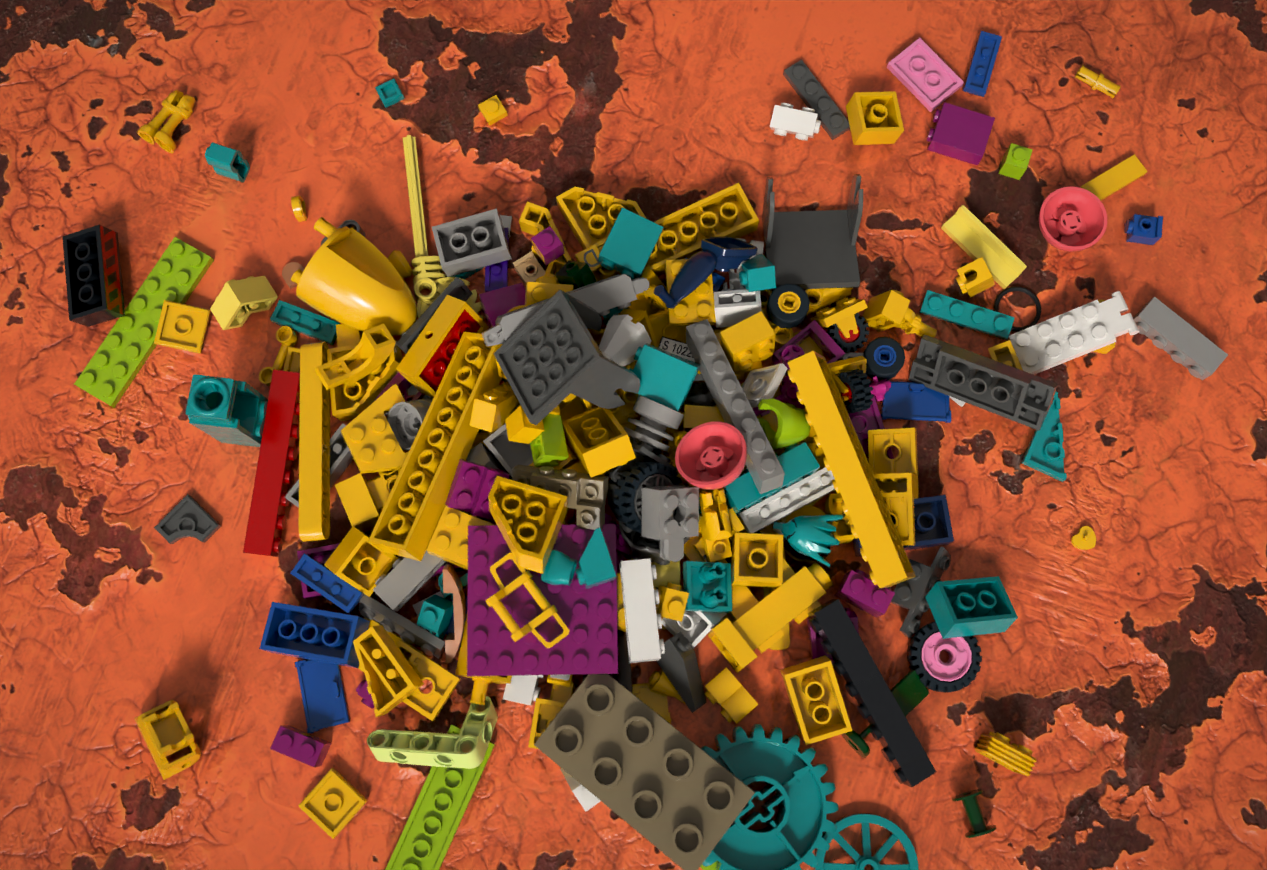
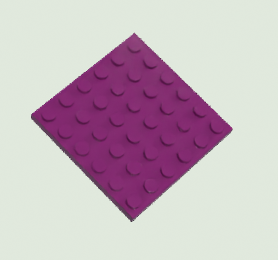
(587, 613)

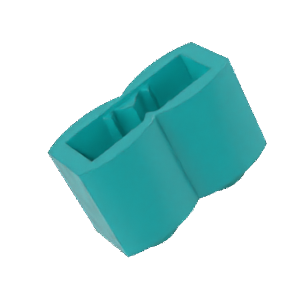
(227, 162)

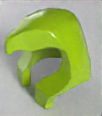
(791, 423)

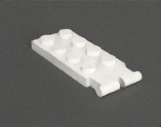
(1072, 334)

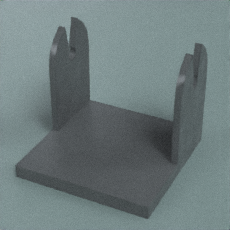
(814, 246)
(559, 357)

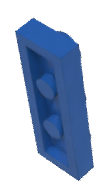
(982, 64)
(327, 583)

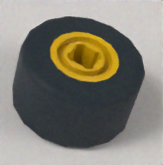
(786, 314)

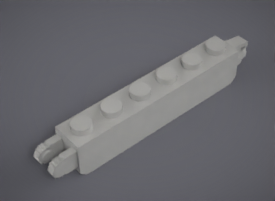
(600, 295)

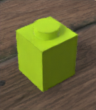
(1015, 161)

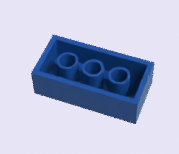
(313, 634)

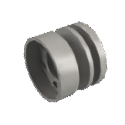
(406, 420)
(653, 423)

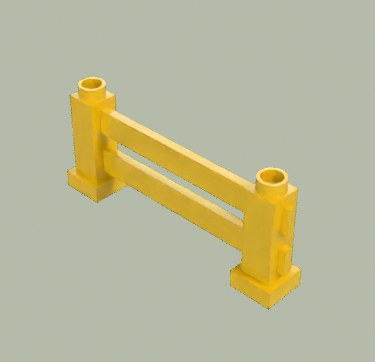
(760, 622)

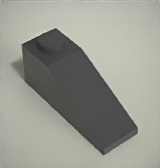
(682, 670)

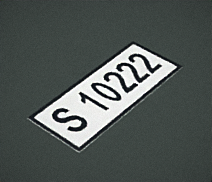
(676, 347)

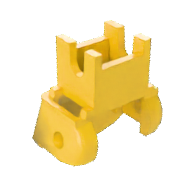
(165, 734)

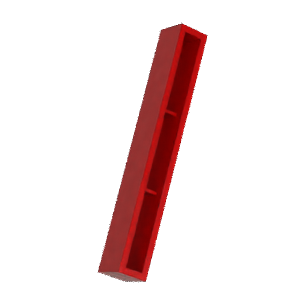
(274, 466)

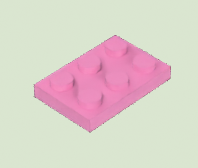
(925, 74)

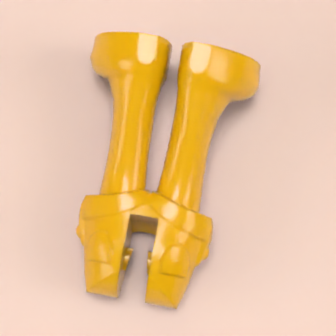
(176, 105)

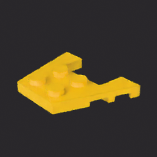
(372, 438)

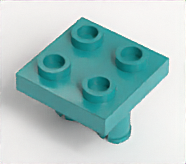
(708, 586)

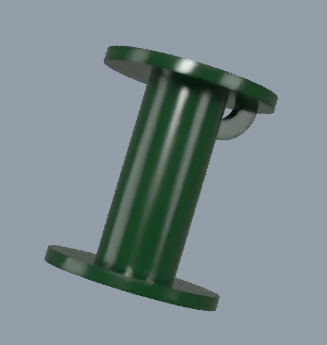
(974, 813)

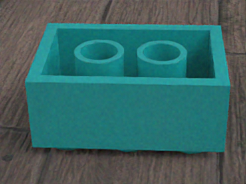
(971, 607)

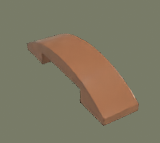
(453, 585)

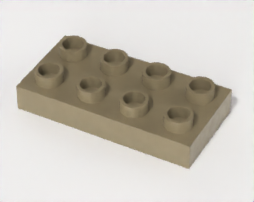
(645, 770)

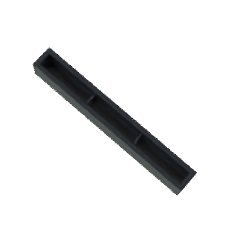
(871, 693)

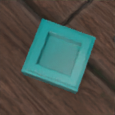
(389, 93)

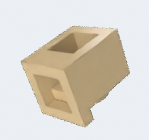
(526, 264)

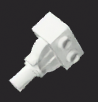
(735, 303)

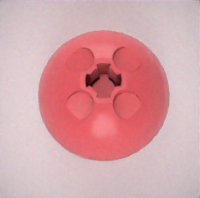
(1079, 211)
(711, 455)

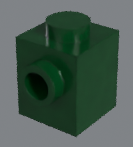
(575, 274)

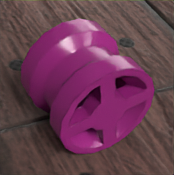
(790, 353)

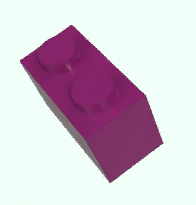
(300, 746)

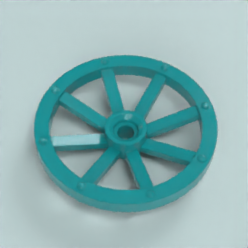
(862, 860)

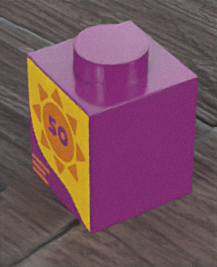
(547, 245)

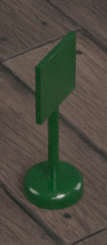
(907, 693)

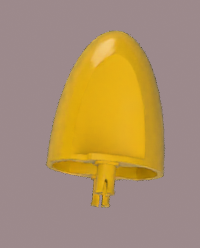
(355, 283)

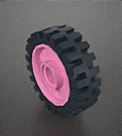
(941, 676)

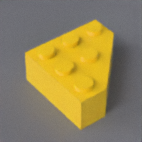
(592, 214)
(353, 399)
(527, 520)

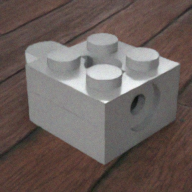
(662, 524)

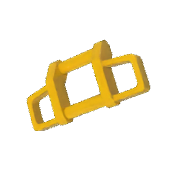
(548, 610)

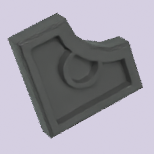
(187, 520)

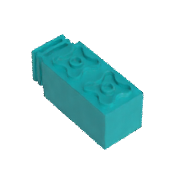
(227, 410)

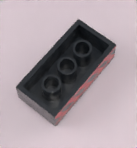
(93, 276)

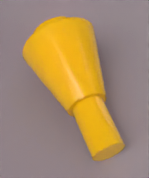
(660, 683)

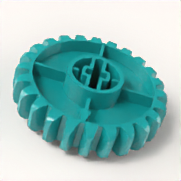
(800, 798)

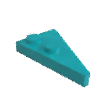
(1045, 448)

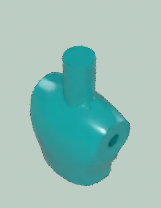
(559, 569)

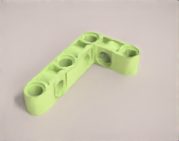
(439, 749)

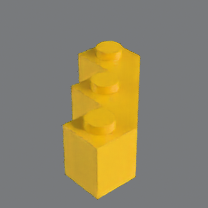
(533, 221)
(521, 430)

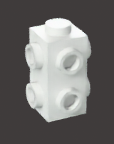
(801, 123)

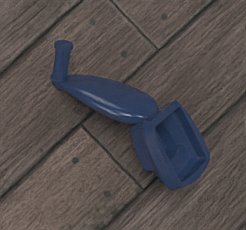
(718, 253)

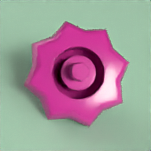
(879, 387)

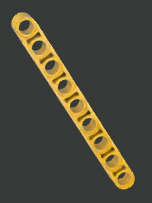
(314, 446)

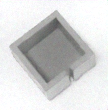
(508, 452)

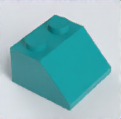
(595, 564)

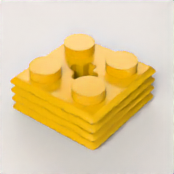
(1013, 757)

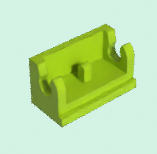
(550, 443)

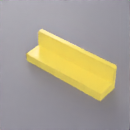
(980, 242)

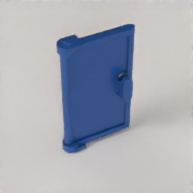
(915, 404)
(321, 693)

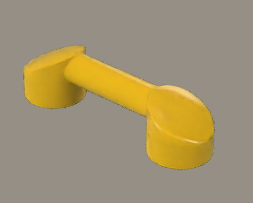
(288, 339)

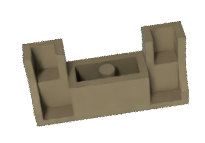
(583, 492)

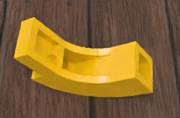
(362, 360)

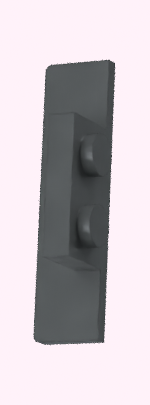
(912, 592)

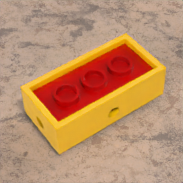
(434, 347)

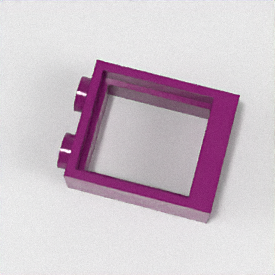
(820, 337)

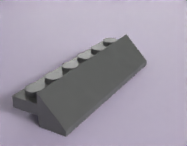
(983, 382)

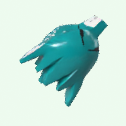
(810, 534)

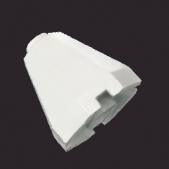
(623, 339)

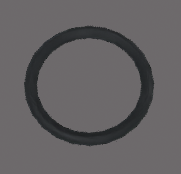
(1031, 294)

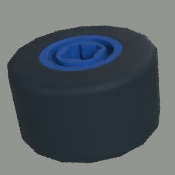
(879, 365)

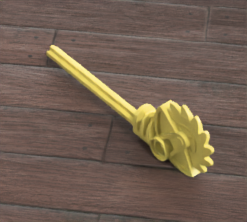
(427, 268)

